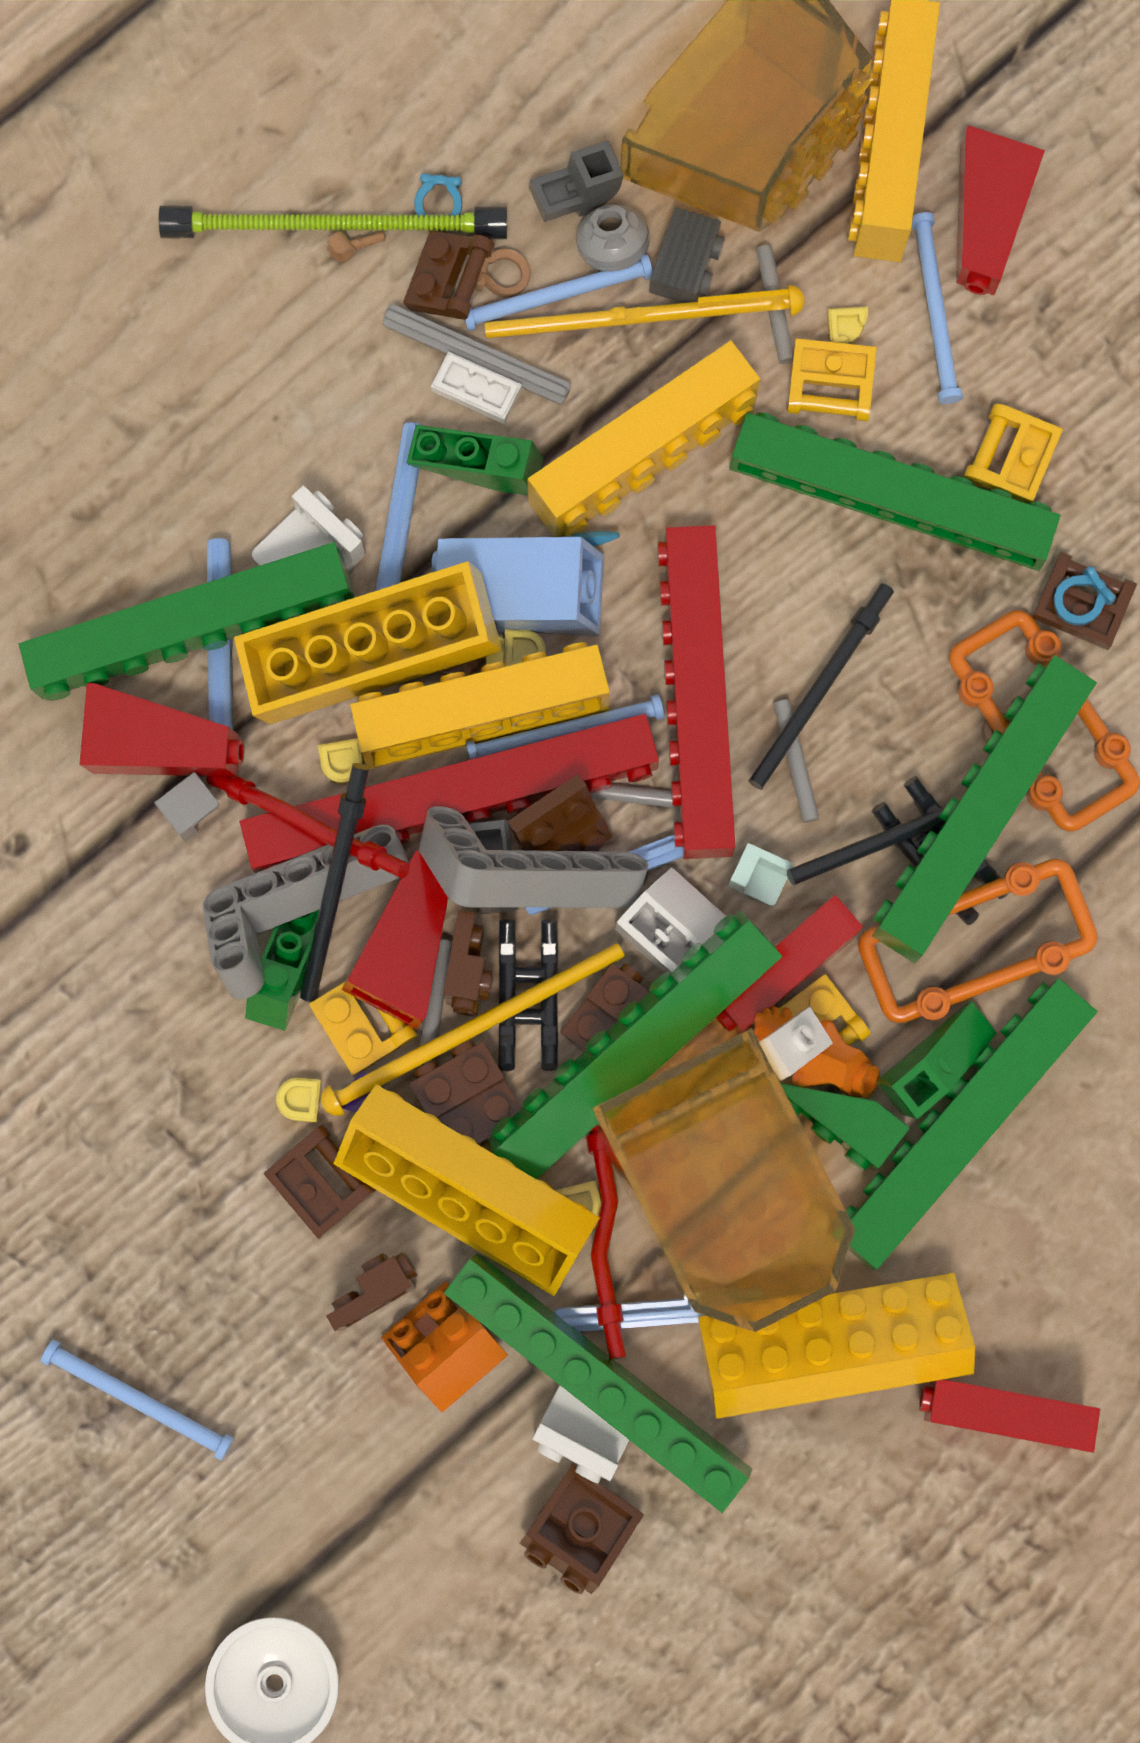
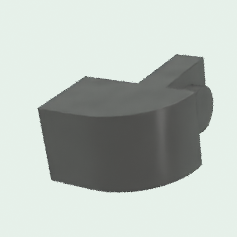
(585, 184)

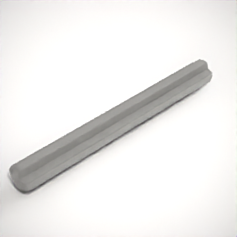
(447, 340)

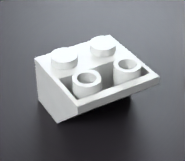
(669, 921)

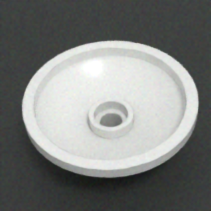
(239, 1688)

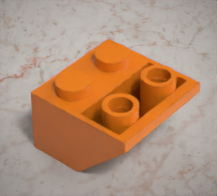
(443, 1348)

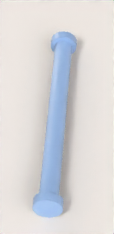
(923, 225)
(557, 293)
(651, 708)
(136, 1399)

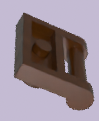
(439, 271)
(1105, 627)
(309, 1191)

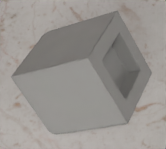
(187, 805)

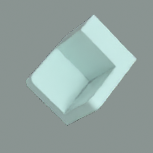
(760, 875)

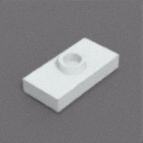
(476, 387)
(795, 1043)

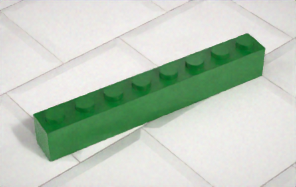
(894, 491)
(184, 622)
(983, 809)
(636, 1044)
(967, 1121)
(599, 1382)

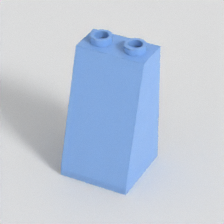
(534, 581)

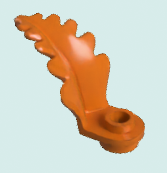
(836, 1065)

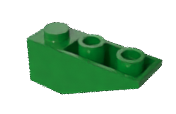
(476, 458)
(284, 972)
(937, 1062)
(853, 1122)

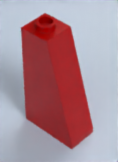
(993, 195)
(150, 739)
(403, 948)
(803, 954)
(1010, 1414)

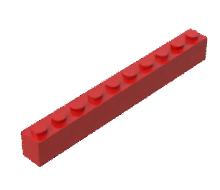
(472, 787)

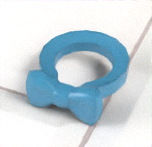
(429, 181)
(1089, 577)

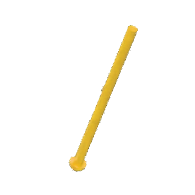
(705, 307)
(333, 1101)

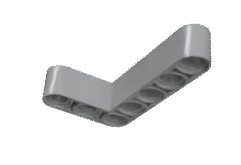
(525, 878)
(276, 897)

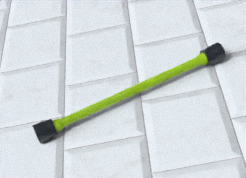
(183, 222)

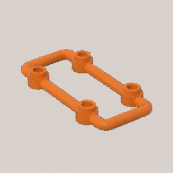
(1046, 791)
(1049, 957)

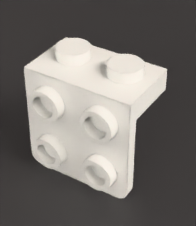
(310, 527)
(581, 1436)

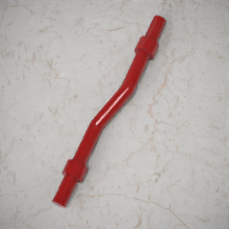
(368, 853)
(609, 1312)

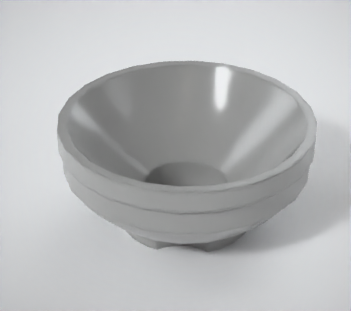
(615, 248)

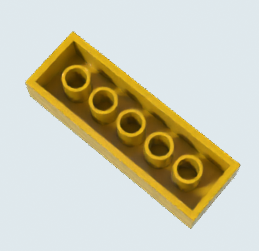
(893, 129)
(644, 442)
(367, 643)
(480, 705)
(465, 1189)
(841, 1347)

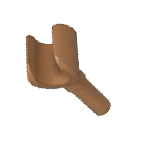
(343, 249)

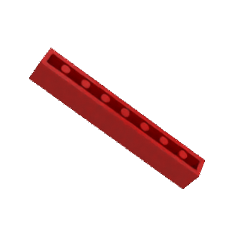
(698, 693)

